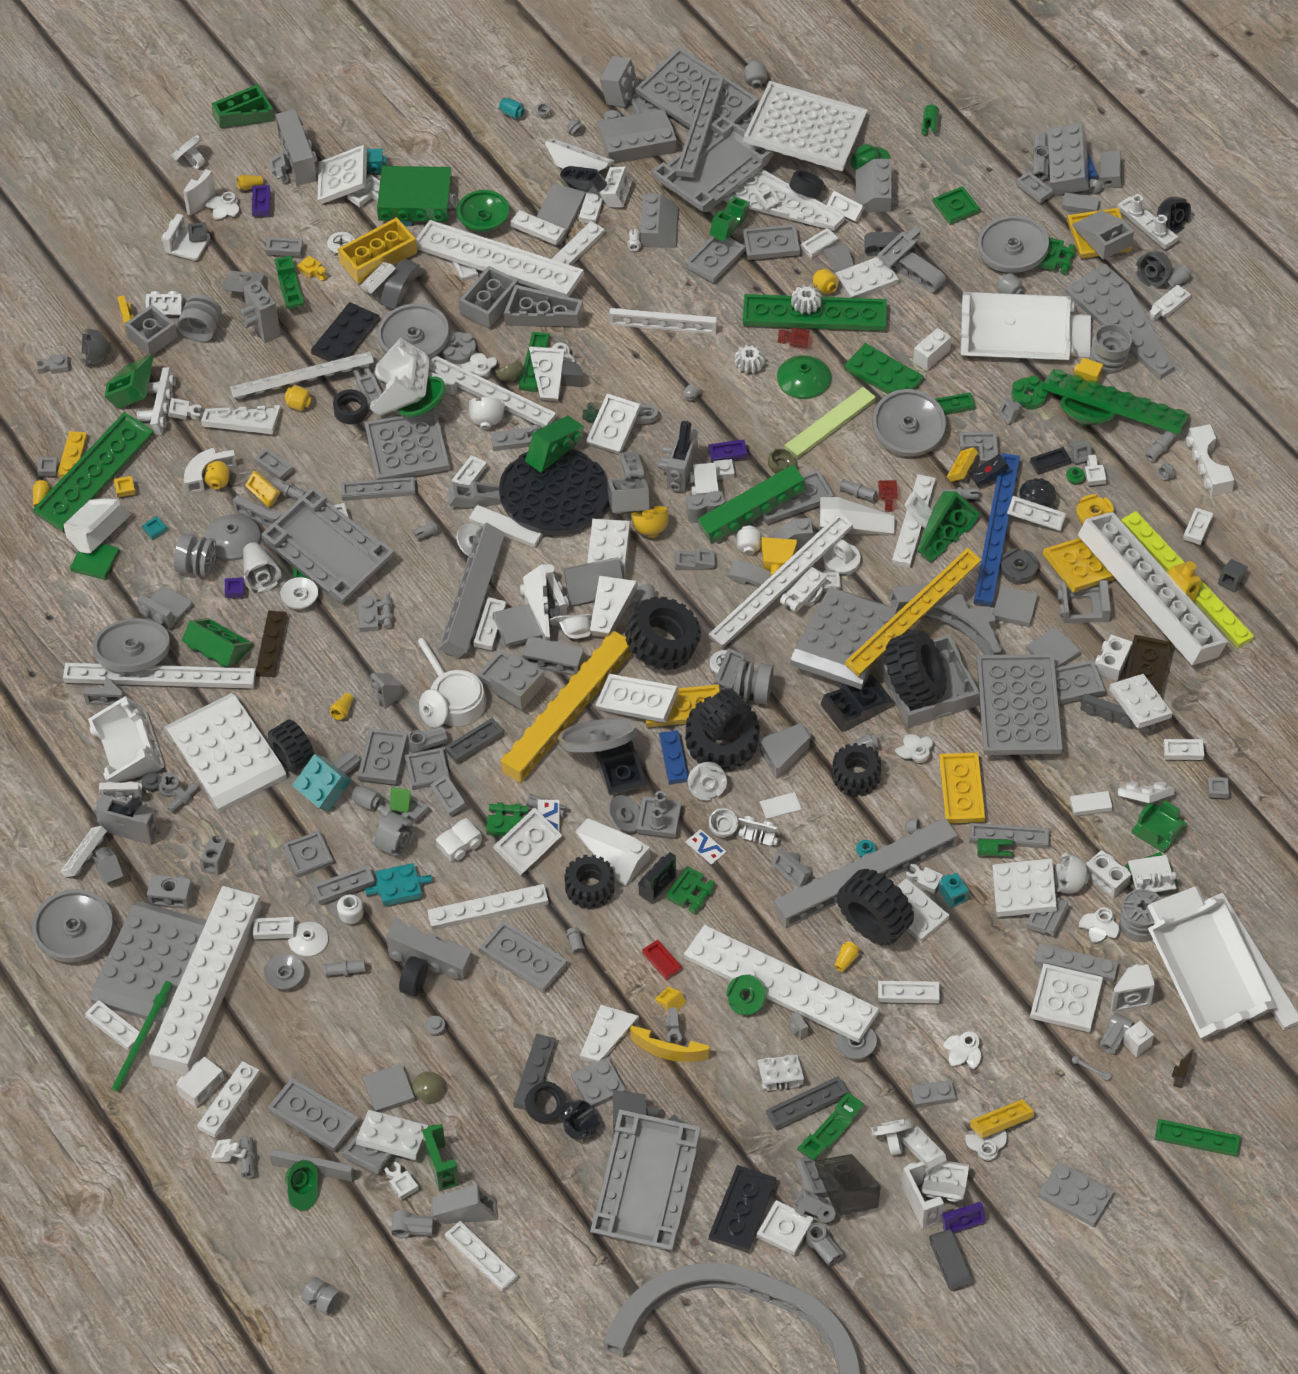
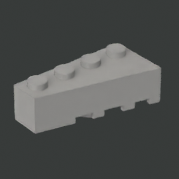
(542, 308)
(441, 956)

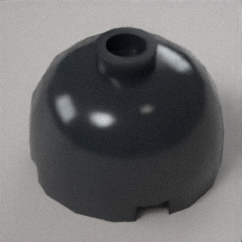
(1176, 211)

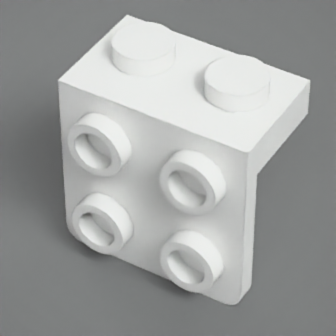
(177, 240)
(946, 1180)

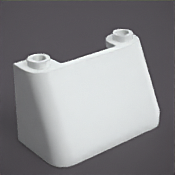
(405, 375)
(126, 741)

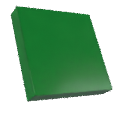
(956, 205)
(96, 563)

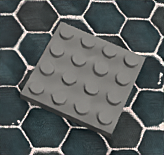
(406, 446)

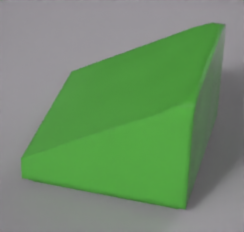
(400, 799)

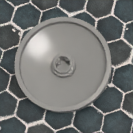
(1013, 244)
(418, 325)
(908, 422)
(131, 645)
(597, 735)
(72, 925)

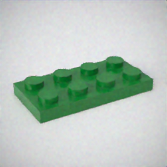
(882, 370)

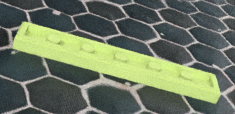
(830, 422)

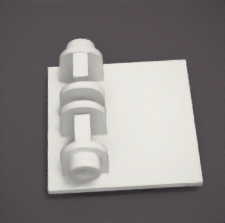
(767, 827)
(1152, 874)
(780, 1070)

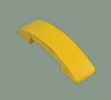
(669, 1051)

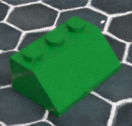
(216, 641)

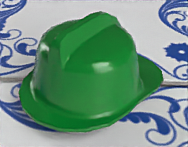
(866, 153)
(302, 1184)

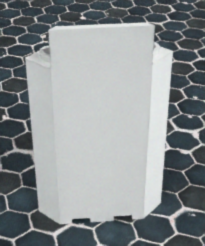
(1040, 328)
(1208, 961)

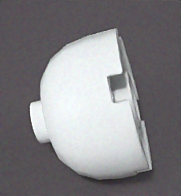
(486, 412)
(1070, 874)

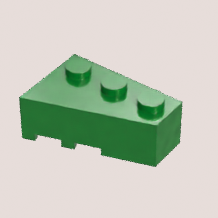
(243, 108)
(553, 441)

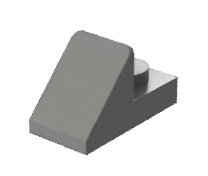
(103, 696)

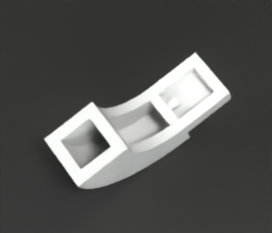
(196, 469)

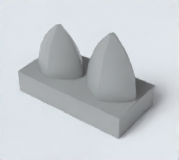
(788, 865)

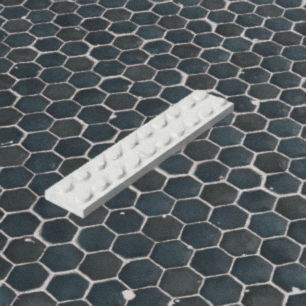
(483, 252)
(784, 983)

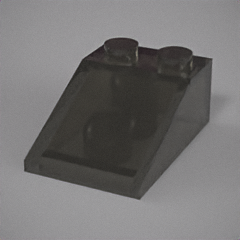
(848, 1184)

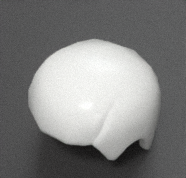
(723, 822)

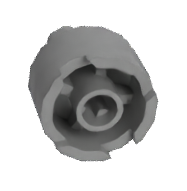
(393, 834)

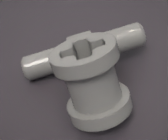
(172, 789)

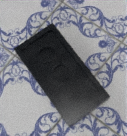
(345, 333)
(742, 1208)

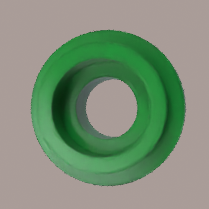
(1075, 479)

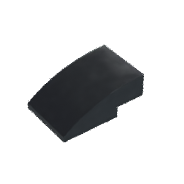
(854, 705)
(620, 768)

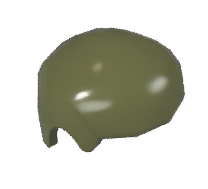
(510, 372)
(780, 459)
(428, 1087)

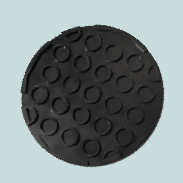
(559, 498)

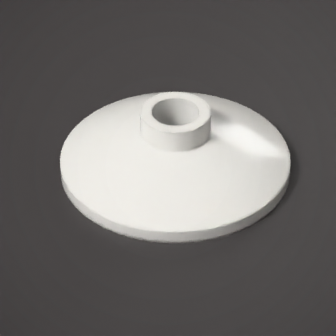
(466, 536)
(299, 587)
(433, 708)
(310, 945)

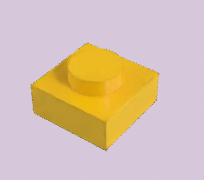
(124, 486)

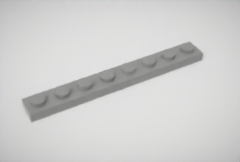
(700, 126)

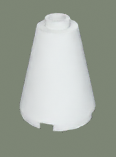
(259, 568)

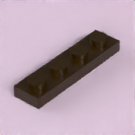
(271, 644)

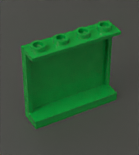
(414, 193)

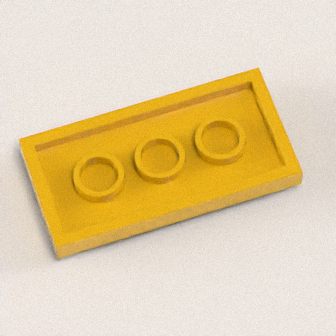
(684, 702)
(961, 787)

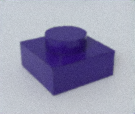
(234, 587)

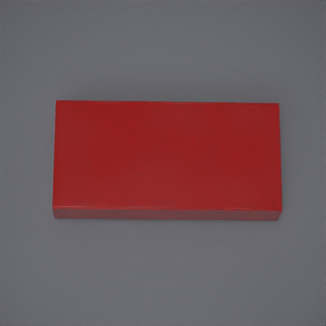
(661, 960)

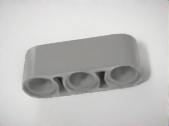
(921, 272)

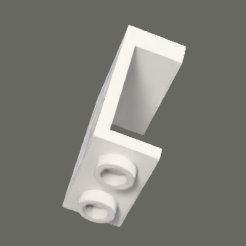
(927, 1212)

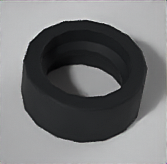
(806, 184)
(348, 396)
(413, 976)
(533, 1111)

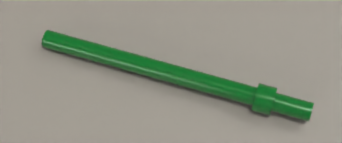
(159, 1001)

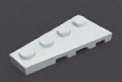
(243, 419)

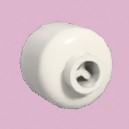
(748, 540)
(350, 909)

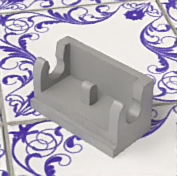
(1111, 168)

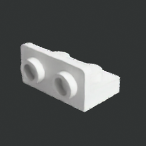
(168, 304)
(127, 789)

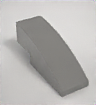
(474, 494)

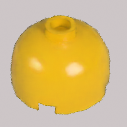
(651, 521)

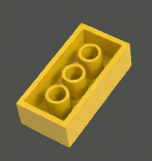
(384, 244)

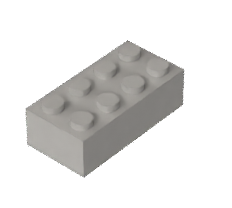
(297, 147)
(1068, 159)

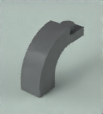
(399, 282)

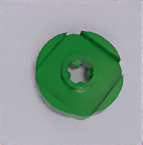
(1029, 384)
(736, 998)

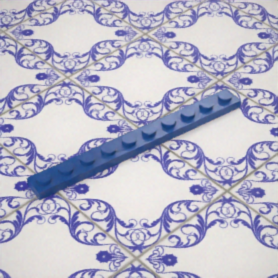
(996, 532)

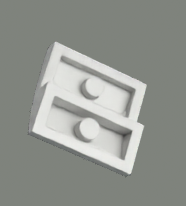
(199, 192)

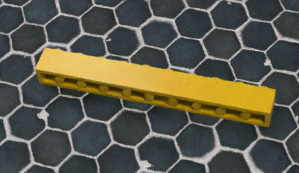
(565, 707)

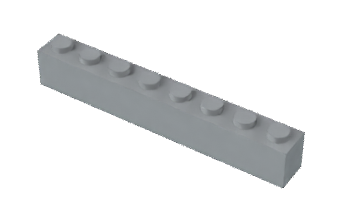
(472, 591)

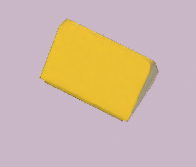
(671, 998)

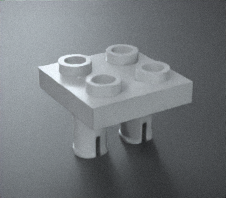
(659, 816)

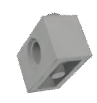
(177, 898)

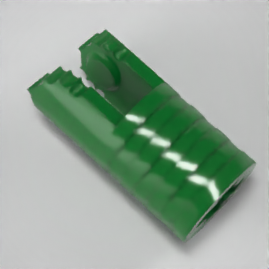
(930, 119)
(989, 847)

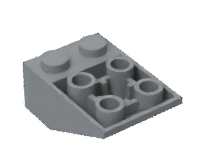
(1105, 233)

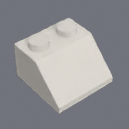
(1133, 989)

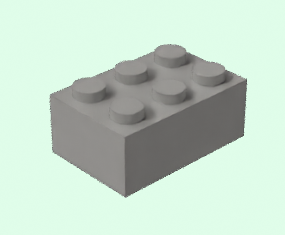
(487, 297)

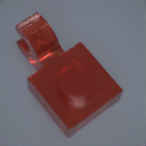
(797, 337)
(888, 491)

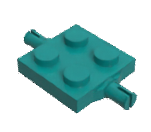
(398, 884)

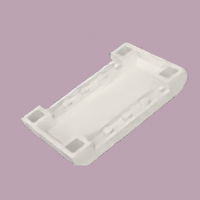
(226, 752)

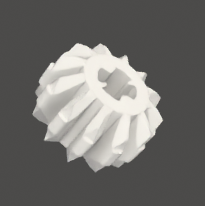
(806, 299)
(749, 359)

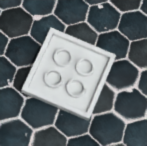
(342, 174)
(1024, 887)
(1066, 997)

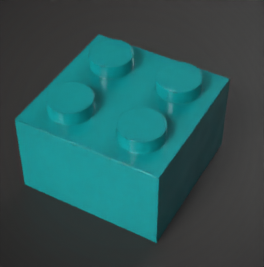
(321, 782)

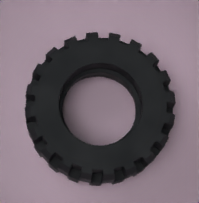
(655, 649)
(915, 668)
(722, 754)
(875, 907)

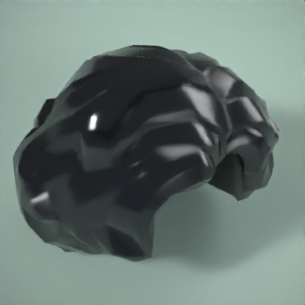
(1038, 492)
(579, 1119)

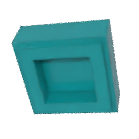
(154, 528)

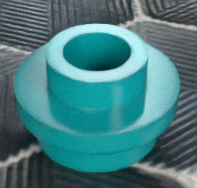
(865, 843)

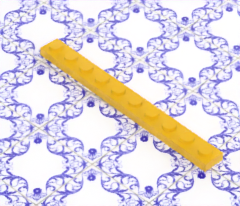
(913, 611)

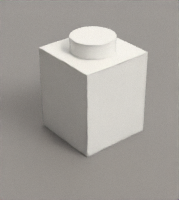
(1138, 1039)

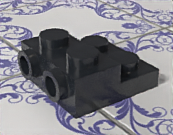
(658, 877)

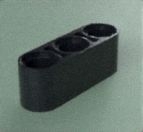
(583, 178)

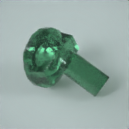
(590, 413)

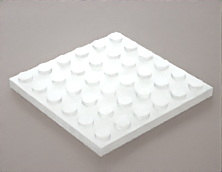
(805, 126)

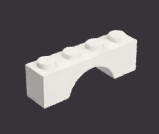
(1216, 477)

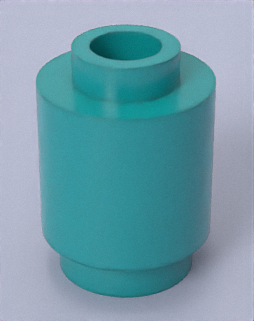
(511, 108)

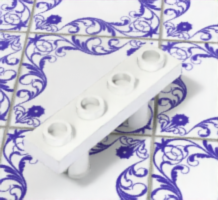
(1152, 226)
(164, 392)
(228, 1099)

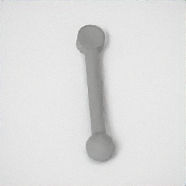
(1105, 1076)

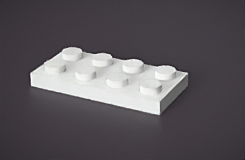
(637, 698)

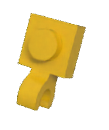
(312, 267)

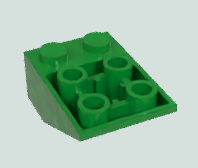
(129, 383)

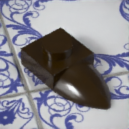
(1180, 1071)

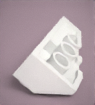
(864, 519)
(535, 596)
(621, 850)

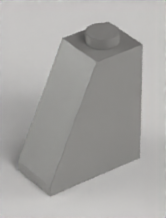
(784, 748)
(464, 1205)

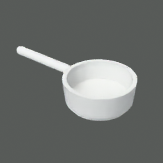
(460, 689)

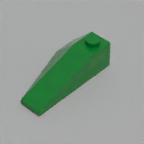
(947, 522)

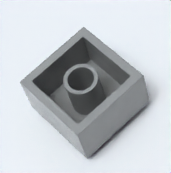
(619, 81)
(151, 330)
(628, 495)
(517, 681)

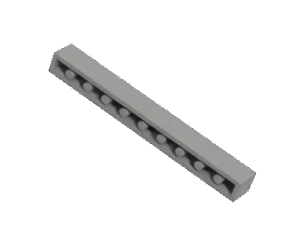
(888, 860)

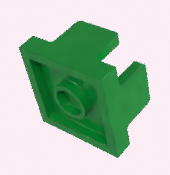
(1159, 825)

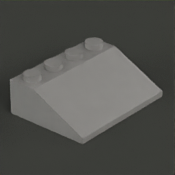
(637, 136)

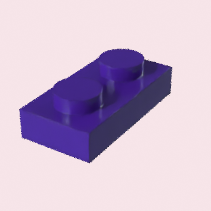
(261, 200)
(727, 450)
(964, 1217)

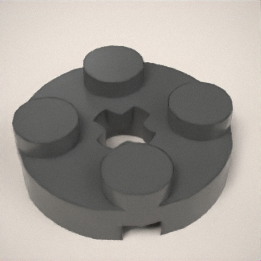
(1015, 574)

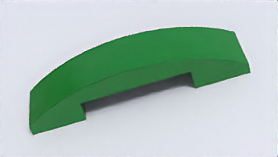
(288, 282)
(832, 1129)

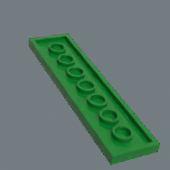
(832, 314)
(1116, 401)
(93, 470)

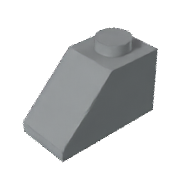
(796, 529)

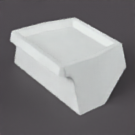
(94, 523)

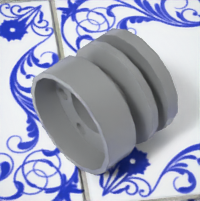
(199, 318)
(1111, 347)
(195, 555)
(754, 682)
(1135, 915)

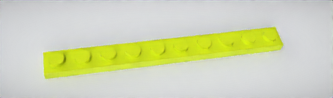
(1205, 598)

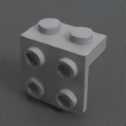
(164, 606)

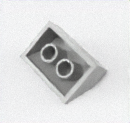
(874, 186)
(658, 221)

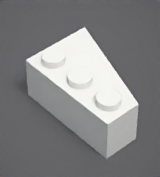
(611, 601)

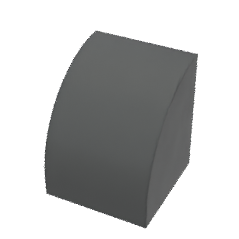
(571, 374)
(1232, 574)

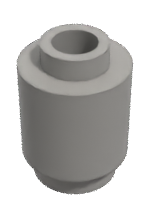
(366, 798)

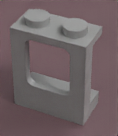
(1099, 598)

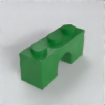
(727, 222)

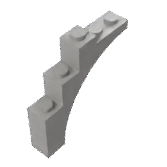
(954, 610)

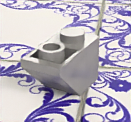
(385, 689)
(107, 864)

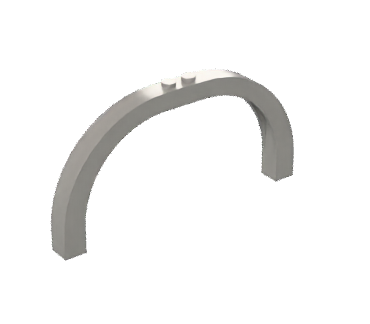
(733, 1278)

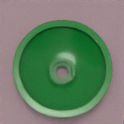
(483, 210)
(803, 377)
(434, 394)
(1085, 413)

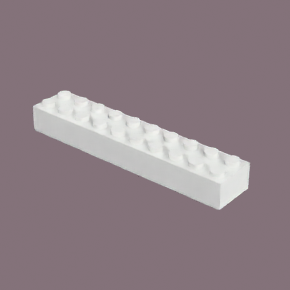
(1152, 588)
(205, 981)

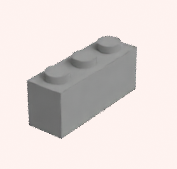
(554, 656)

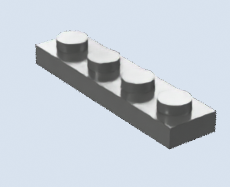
(1111, 712)
(535, 1068)
(806, 1102)

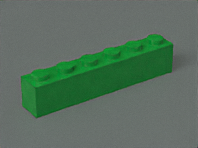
(752, 504)

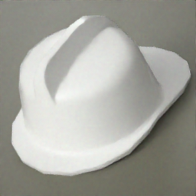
(573, 626)

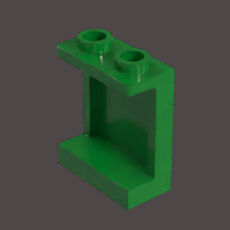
(446, 1172)

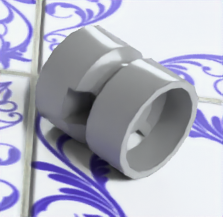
(321, 1296)

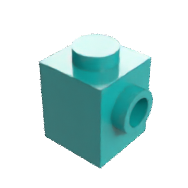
(375, 161)
(953, 890)

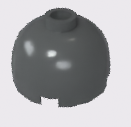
(1154, 268)
(94, 347)

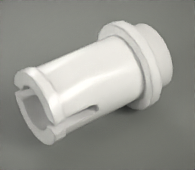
(634, 243)

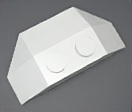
(570, 155)

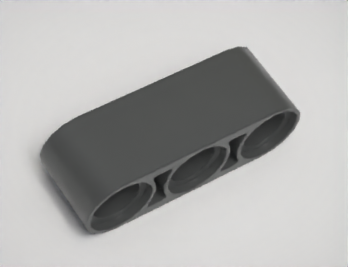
(876, 241)
(949, 1259)

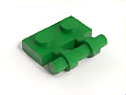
(1052, 259)
(499, 824)
(686, 885)

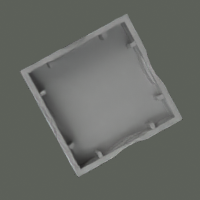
(958, 696)

